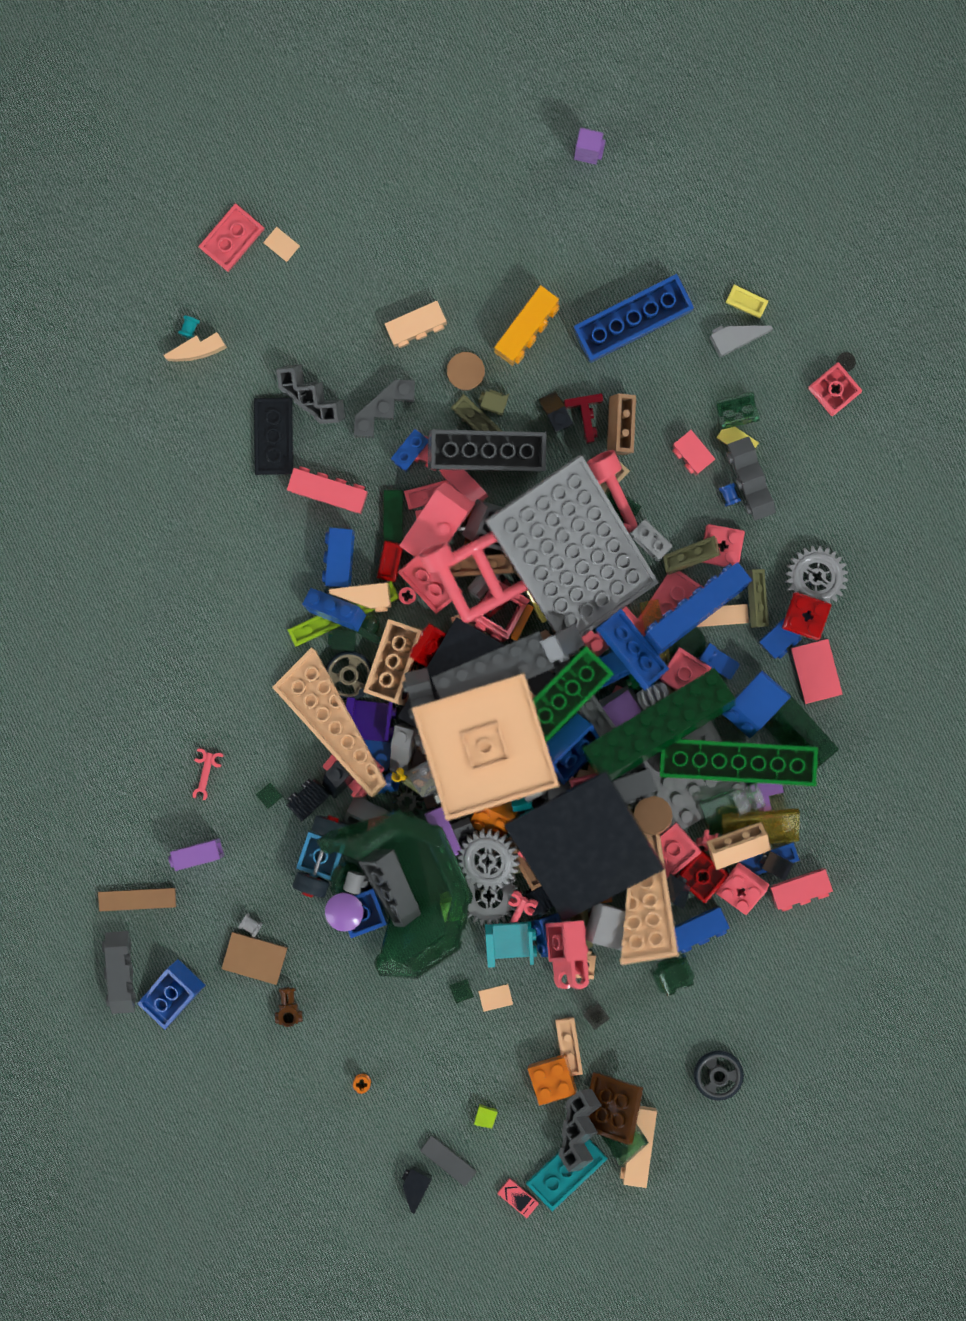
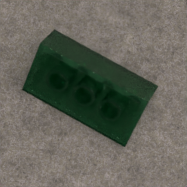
(796, 728)

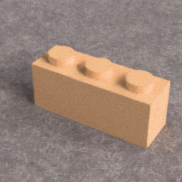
(416, 324)
(738, 845)

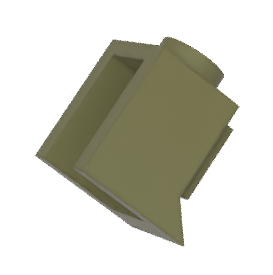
(493, 401)

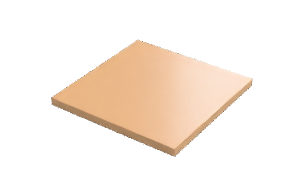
(485, 747)

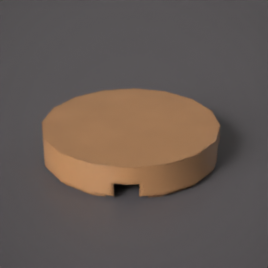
(465, 371)
(653, 815)

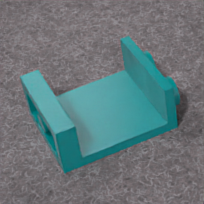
(510, 941)

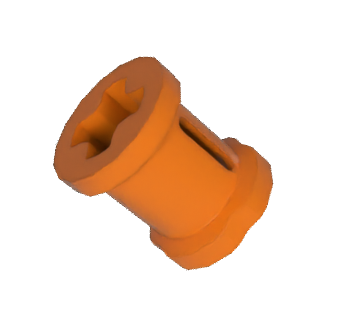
(357, 1087)

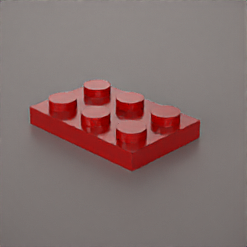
(427, 645)

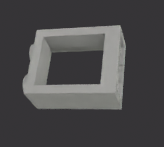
(652, 544)

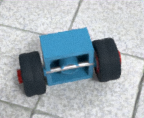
(315, 861)

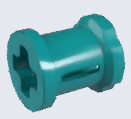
(188, 326)

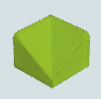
(485, 1116)

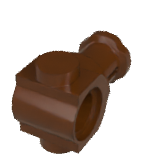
(288, 1006)

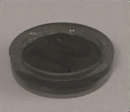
(847, 361)

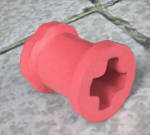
(402, 599)

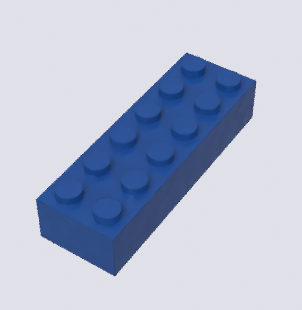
(633, 318)
(698, 608)

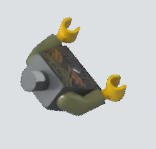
(419, 780)

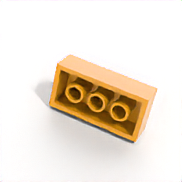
(526, 326)

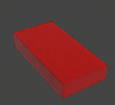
(390, 561)

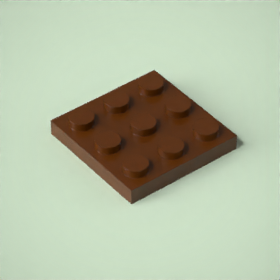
(619, 1107)

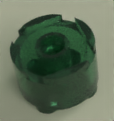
(673, 974)

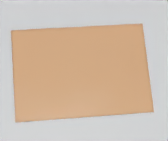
(281, 244)
(495, 997)

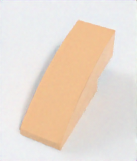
(196, 349)

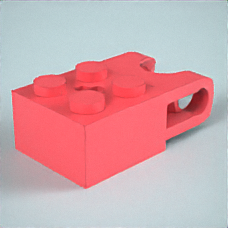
(568, 952)

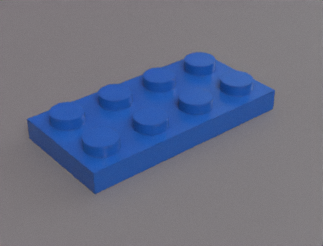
(632, 649)

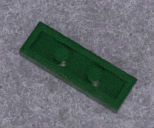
(393, 516)

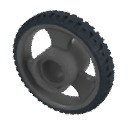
(710, 1089)

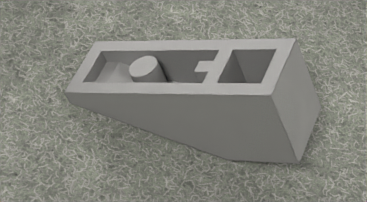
(733, 337)
(403, 747)

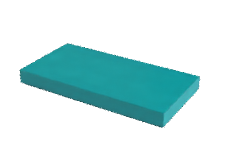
(554, 1182)

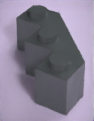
(309, 395)
(383, 407)
(750, 478)
(420, 691)
(119, 972)
(578, 1130)

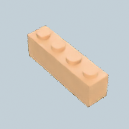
(637, 1169)

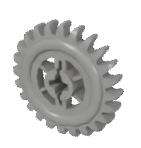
(801, 566)
(494, 848)
(489, 914)

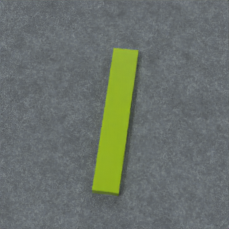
(318, 626)

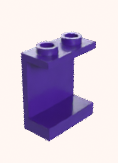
(373, 719)

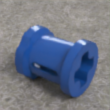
(729, 494)

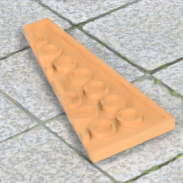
(318, 704)
(649, 917)

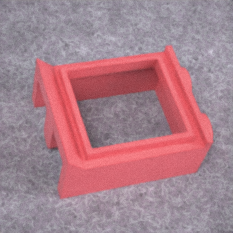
(496, 632)

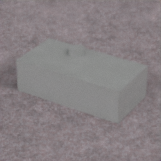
(606, 926)

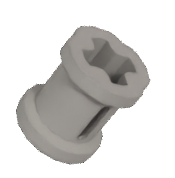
(250, 925)

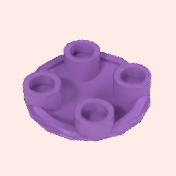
(344, 912)

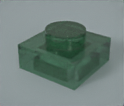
(461, 990)

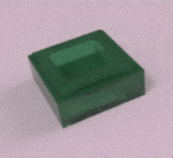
(269, 795)

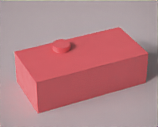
(438, 520)

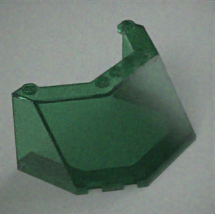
(433, 880)

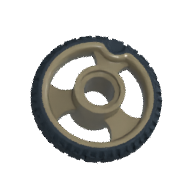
(354, 660)

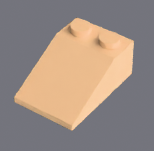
(371, 596)

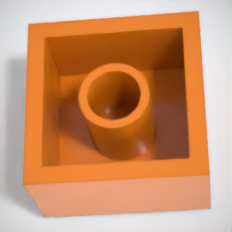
(494, 818)
(552, 1079)

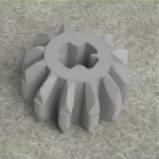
(651, 695)

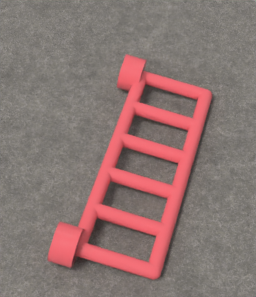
(440, 557)

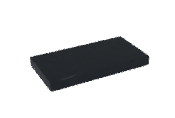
(273, 436)

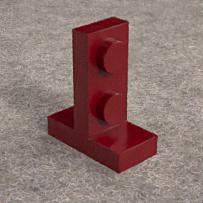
(586, 413)

